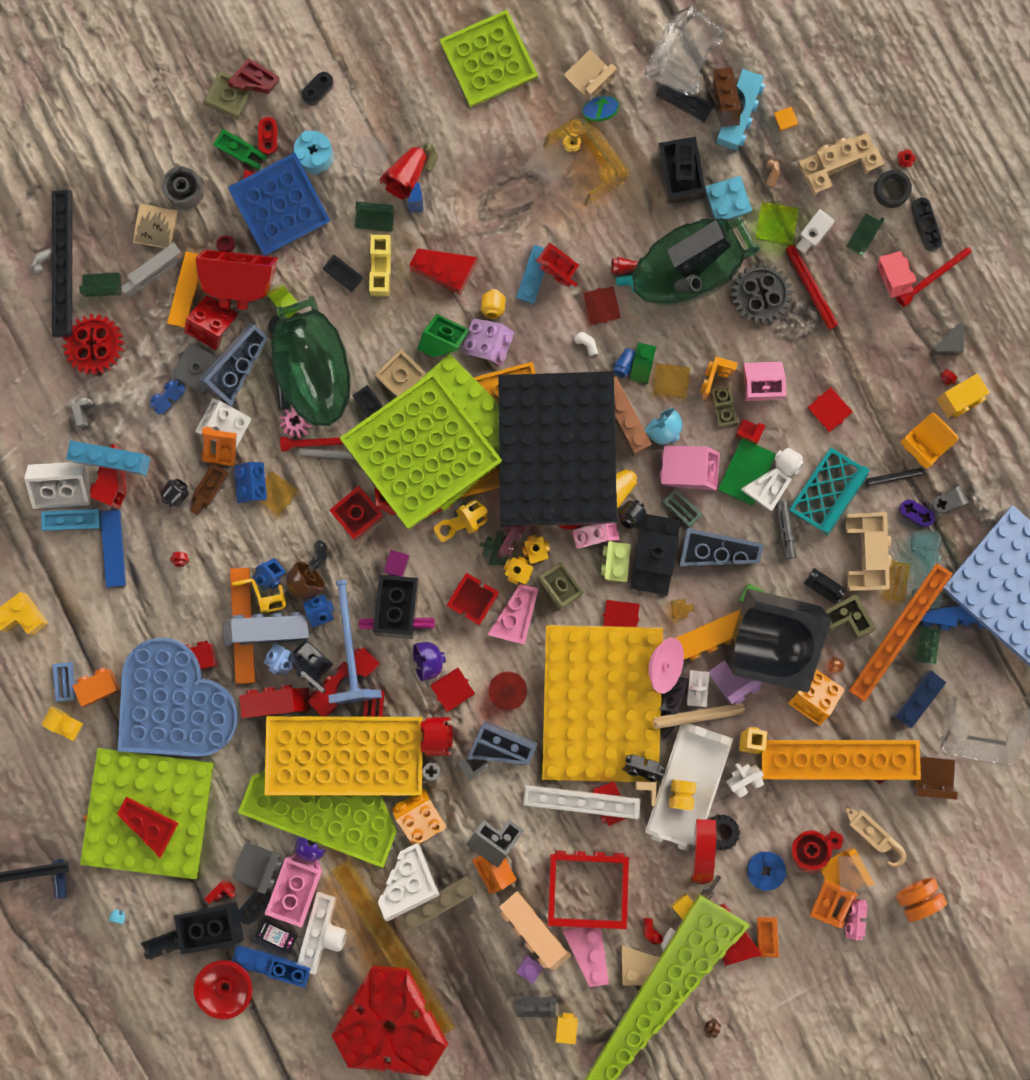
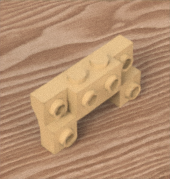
(838, 157)
(874, 551)

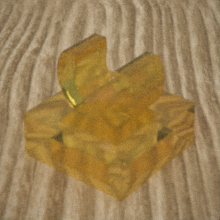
(680, 609)

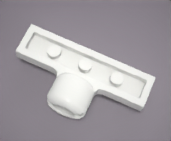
(321, 932)

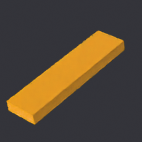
(184, 291)

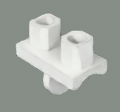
(698, 688)
(744, 776)

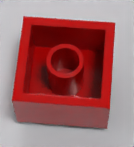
(357, 513)

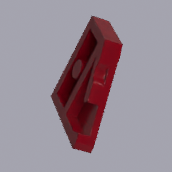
(254, 78)

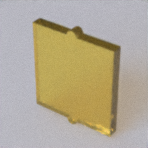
(671, 380)
(278, 493)

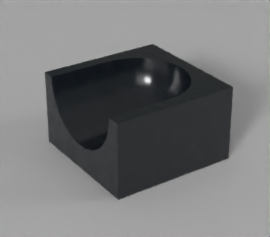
(778, 640)

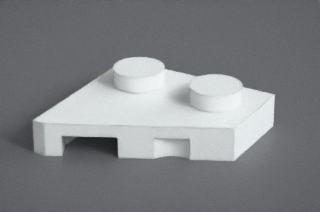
(768, 488)

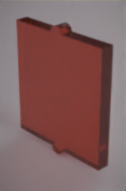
(602, 305)

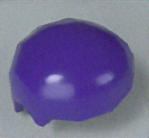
(306, 852)

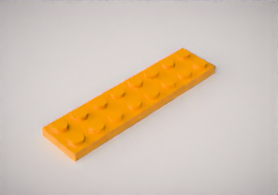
(842, 759)

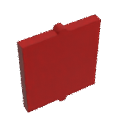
(830, 409)
(621, 614)
(452, 689)

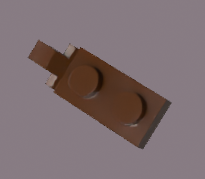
(208, 488)

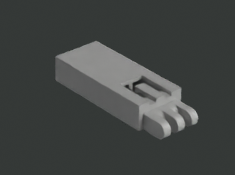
(152, 269)

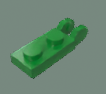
(238, 149)

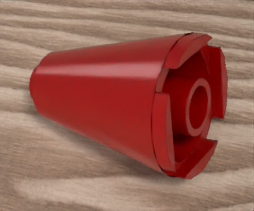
(404, 173)

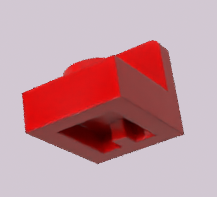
(217, 893)

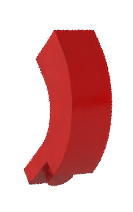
(704, 851)

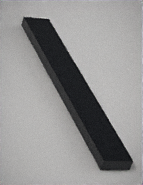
(62, 264)

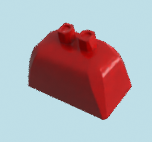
(235, 276)

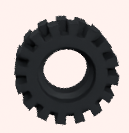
(733, 832)

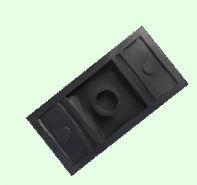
(655, 554)

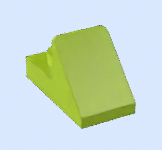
(282, 297)

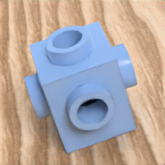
(278, 660)

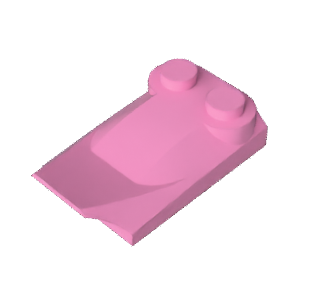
(294, 890)

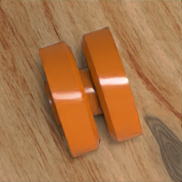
(921, 899)

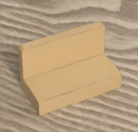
(651, 786)

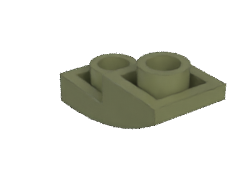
(724, 407)

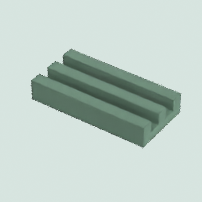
(676, 513)

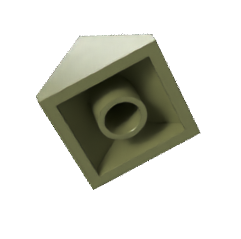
(560, 585)

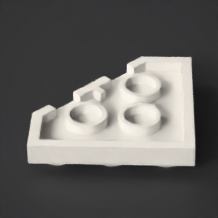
(408, 884)

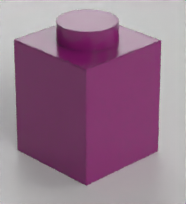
(396, 564)

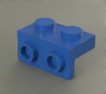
(250, 482)

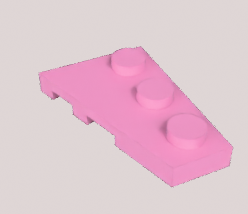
(516, 616)
(589, 953)

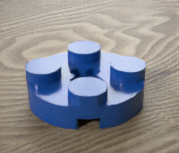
(777, 871)

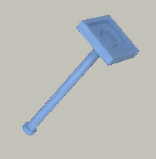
(355, 694)

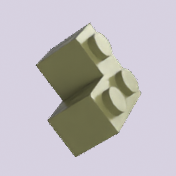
(853, 614)

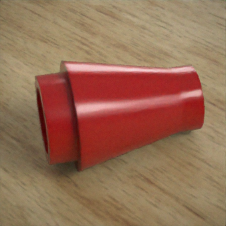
(622, 265)

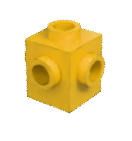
(539, 556)
(525, 573)

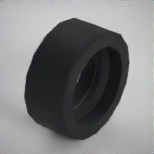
(893, 174)

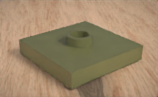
(226, 99)

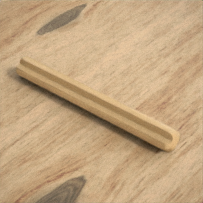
(698, 715)

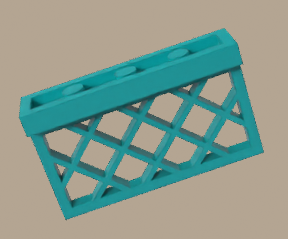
(844, 499)

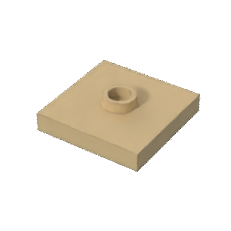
(399, 373)

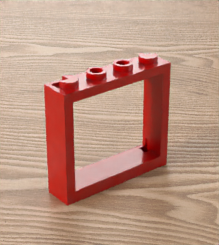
(581, 856)

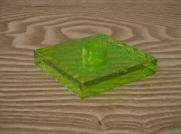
(776, 223)

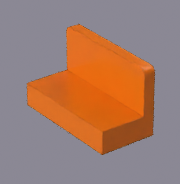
(493, 877)

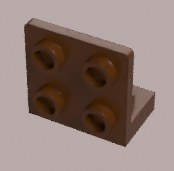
(936, 778)

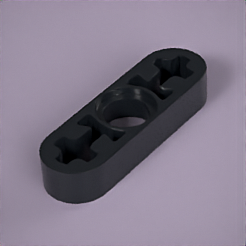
(936, 235)

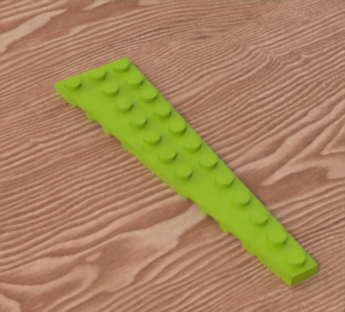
(689, 956)

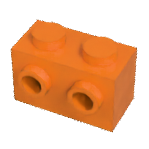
(96, 687)

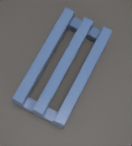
(64, 682)

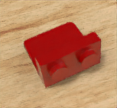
(558, 265)

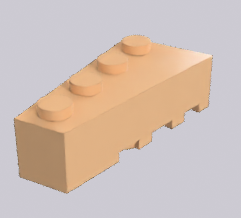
(534, 931)

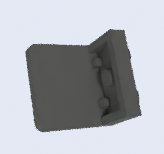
(257, 867)

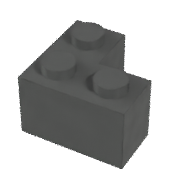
(494, 844)

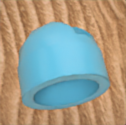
(117, 916)

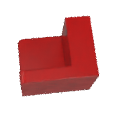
(750, 431)

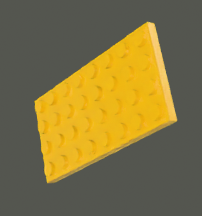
(343, 755)

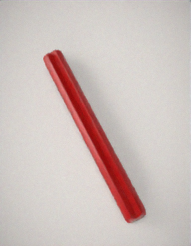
(811, 287)

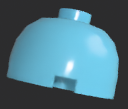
(665, 428)

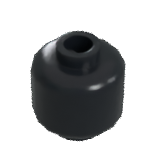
(174, 492)
(632, 514)

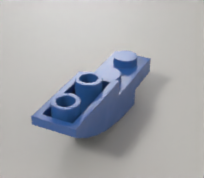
(948, 617)
(272, 965)

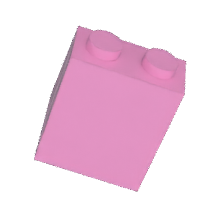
(690, 467)

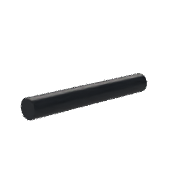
(894, 476)

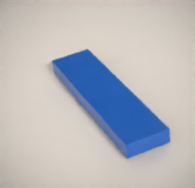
(113, 548)

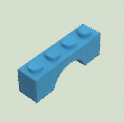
(108, 457)

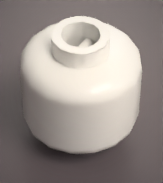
(789, 462)

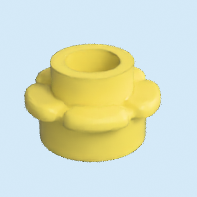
(568, 147)

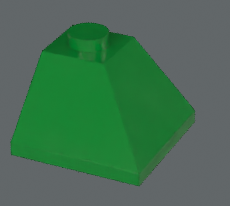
(442, 336)

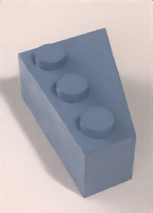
(502, 745)

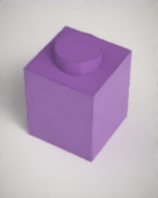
(529, 968)

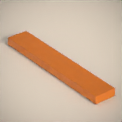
(242, 605)

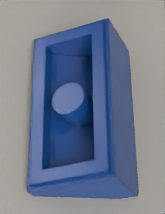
(415, 201)

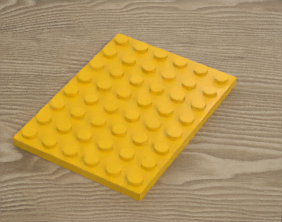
(599, 701)

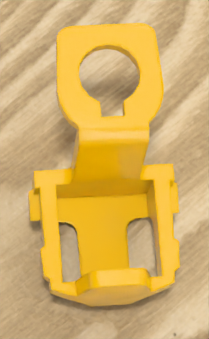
(465, 519)
(264, 603)

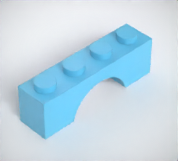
(747, 88)

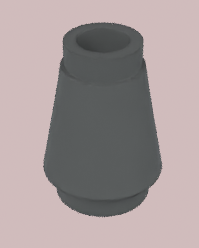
(689, 284)

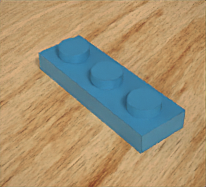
(532, 278)
(70, 520)

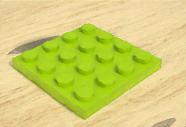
(488, 58)

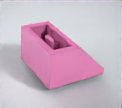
(764, 381)

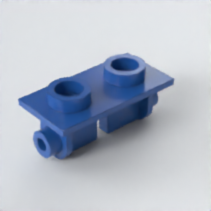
(171, 391)

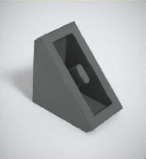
(952, 343)

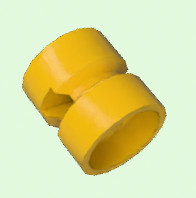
(682, 794)

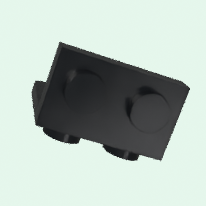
(310, 664)

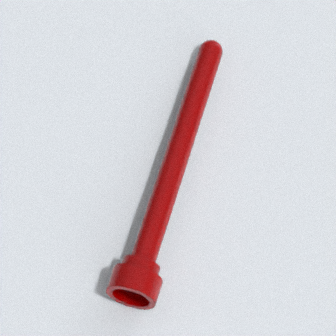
(905, 299)
(287, 443)

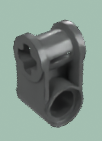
(950, 501)

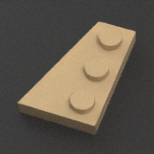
(636, 966)

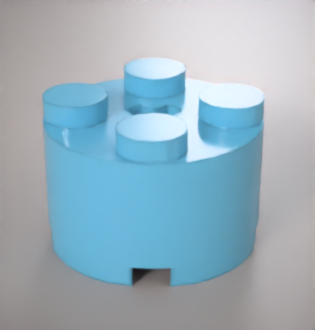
(314, 141)

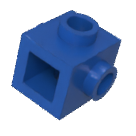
(268, 574)
(319, 610)

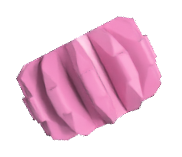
(292, 416)

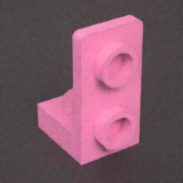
(595, 534)

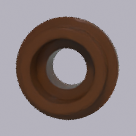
(712, 1028)

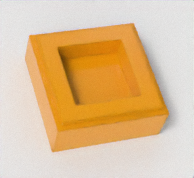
(785, 119)

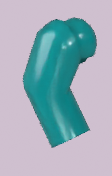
(625, 280)

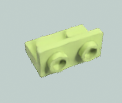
(617, 561)

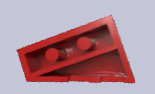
(444, 268)
(274, 701)

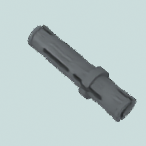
(787, 538)

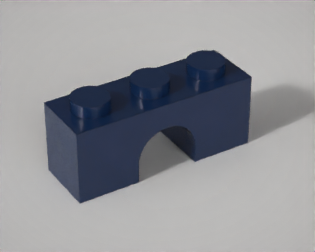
(924, 693)

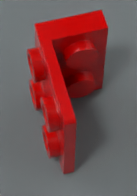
(209, 322)

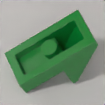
(642, 363)

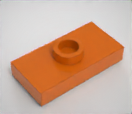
(768, 936)

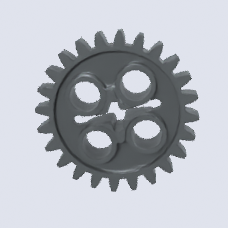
(745, 298)

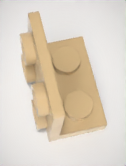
(590, 75)

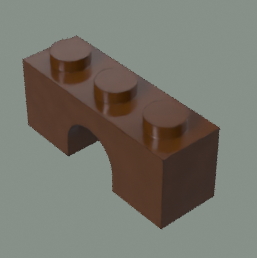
(726, 93)

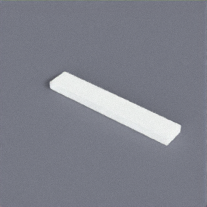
(582, 802)

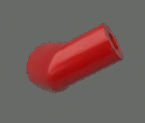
(650, 933)

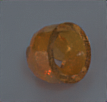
(836, 665)

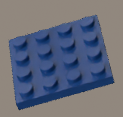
(279, 204)

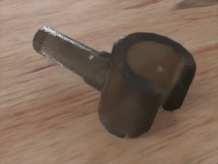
(709, 890)

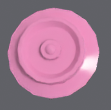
(666, 665)

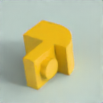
(61, 723)

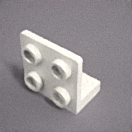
(224, 418)

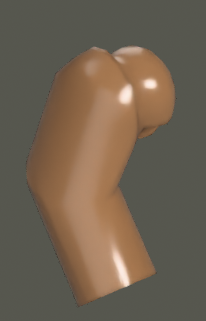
(774, 174)

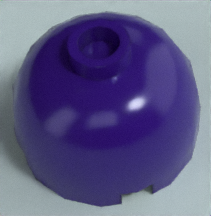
(428, 660)

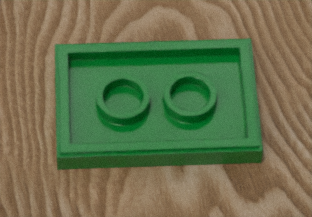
(746, 466)

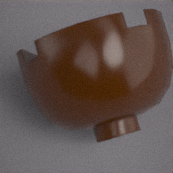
(303, 582)

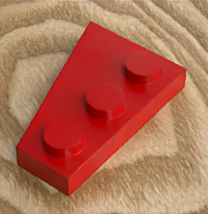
(148, 824)
(742, 949)

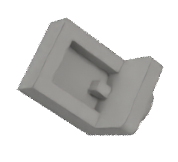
(78, 416)

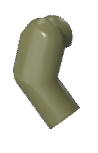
(431, 156)

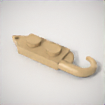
(875, 835)

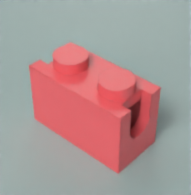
(896, 274)

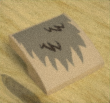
(155, 226)

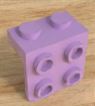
(488, 341)
(733, 686)

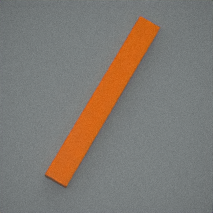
(900, 632)

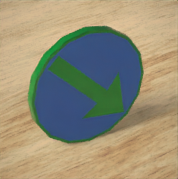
(600, 108)

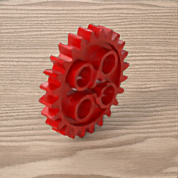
(110, 342)

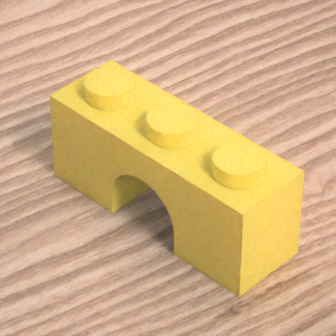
(380, 265)

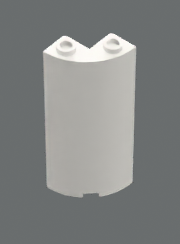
(697, 758)

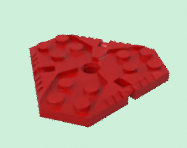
(369, 1038)

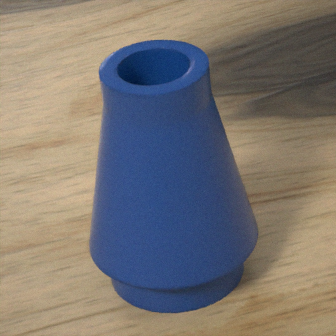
(624, 363)

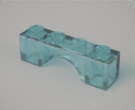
(927, 545)

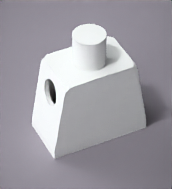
(820, 226)

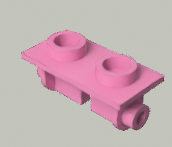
(854, 927)

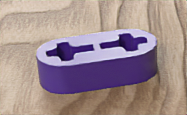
(919, 509)

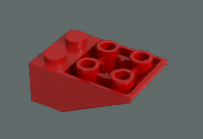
(109, 486)

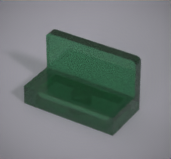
(374, 216)
(864, 234)
(101, 285)

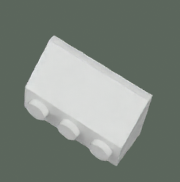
(57, 485)

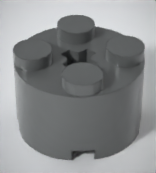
(185, 198)

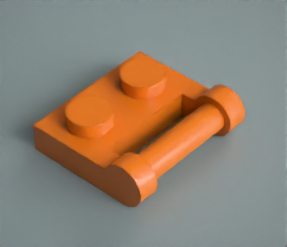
(225, 447)
(827, 901)

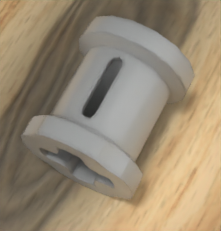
(435, 767)

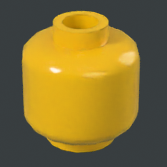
(493, 304)

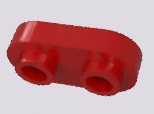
(267, 137)

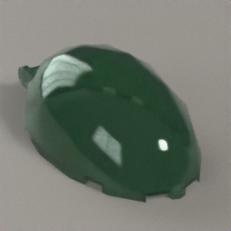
(656, 274)
(311, 364)

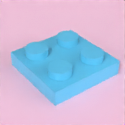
(728, 199)

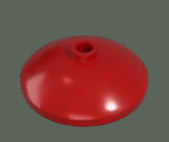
(221, 1001)

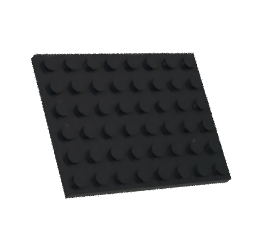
(557, 449)

